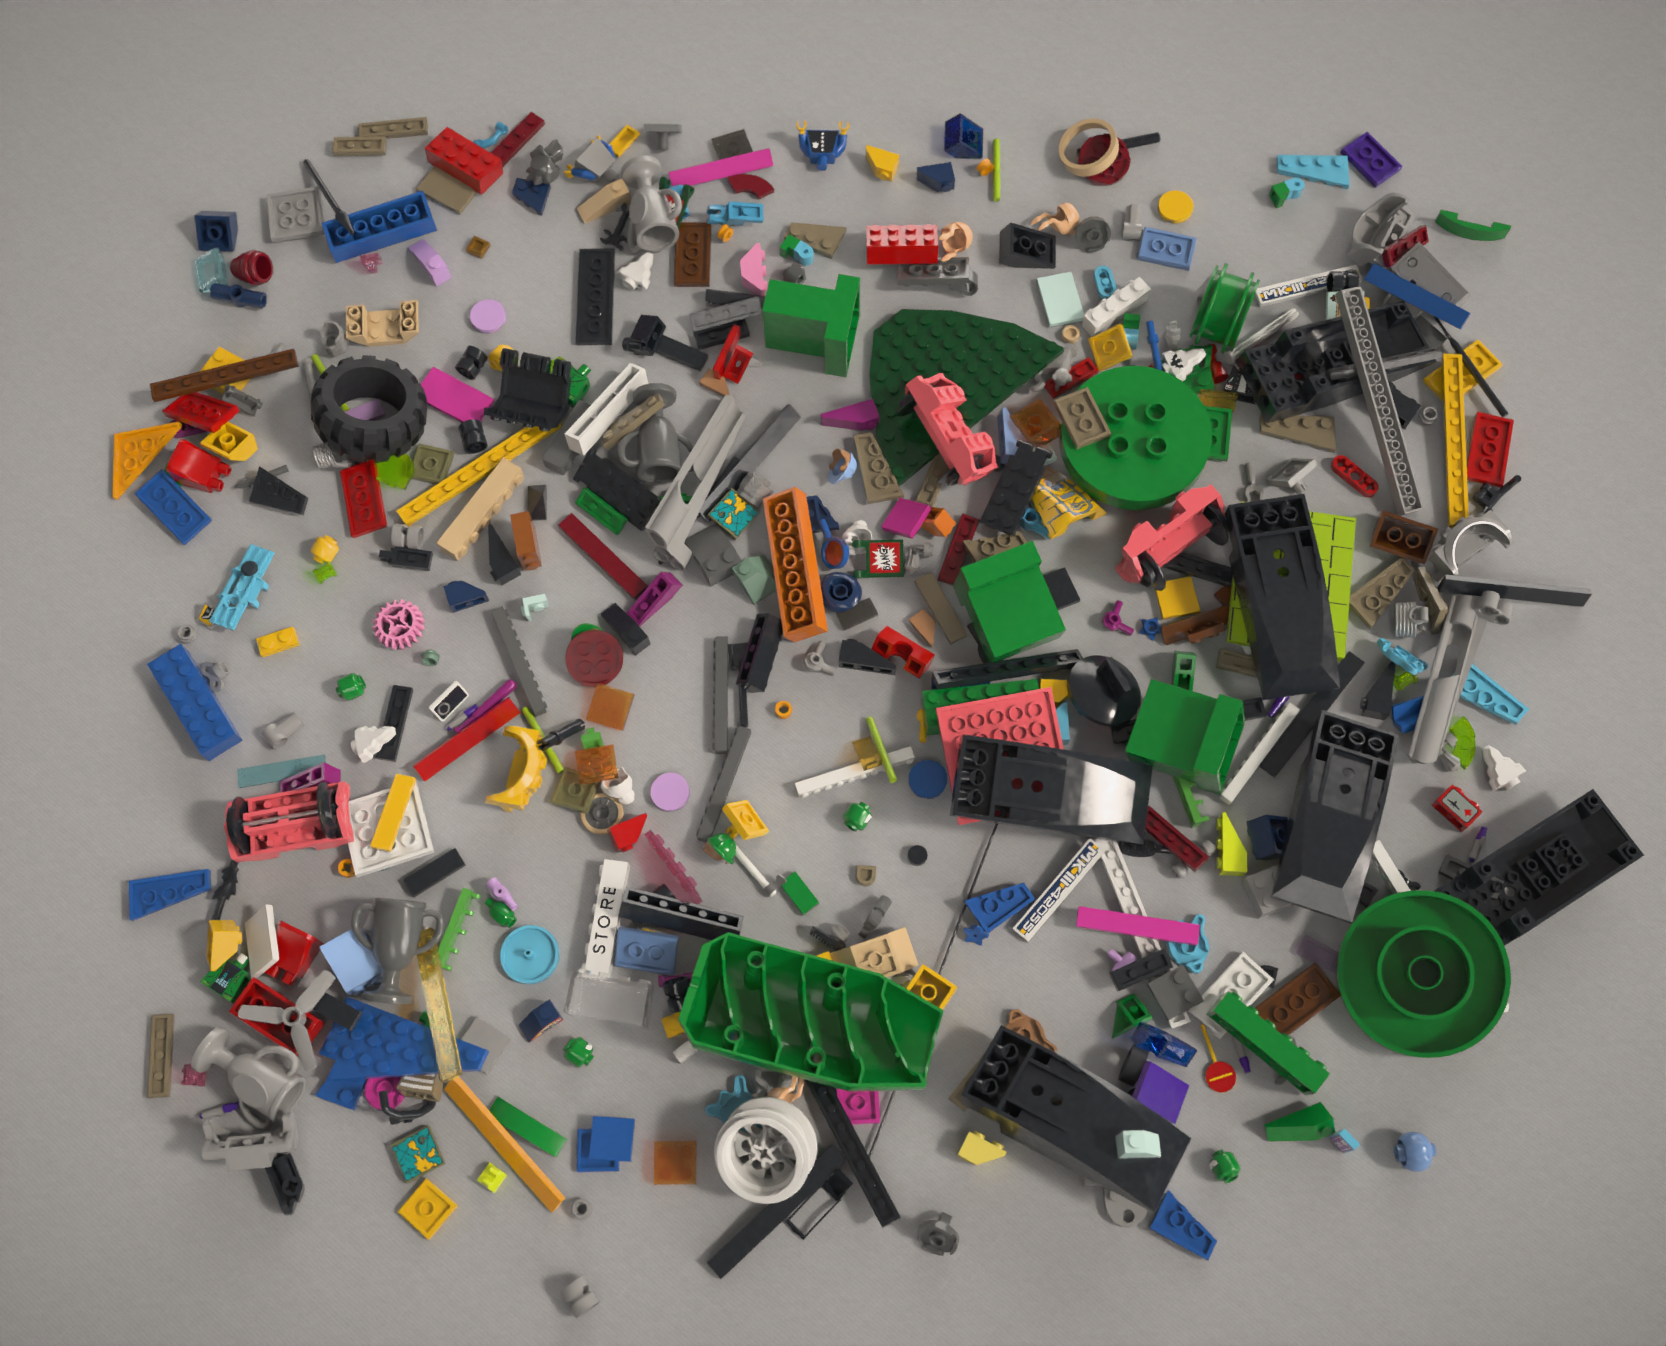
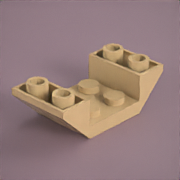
(384, 326)
(884, 954)

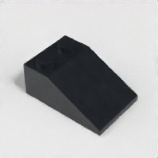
(1026, 248)

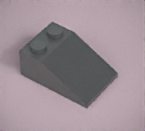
(713, 554)

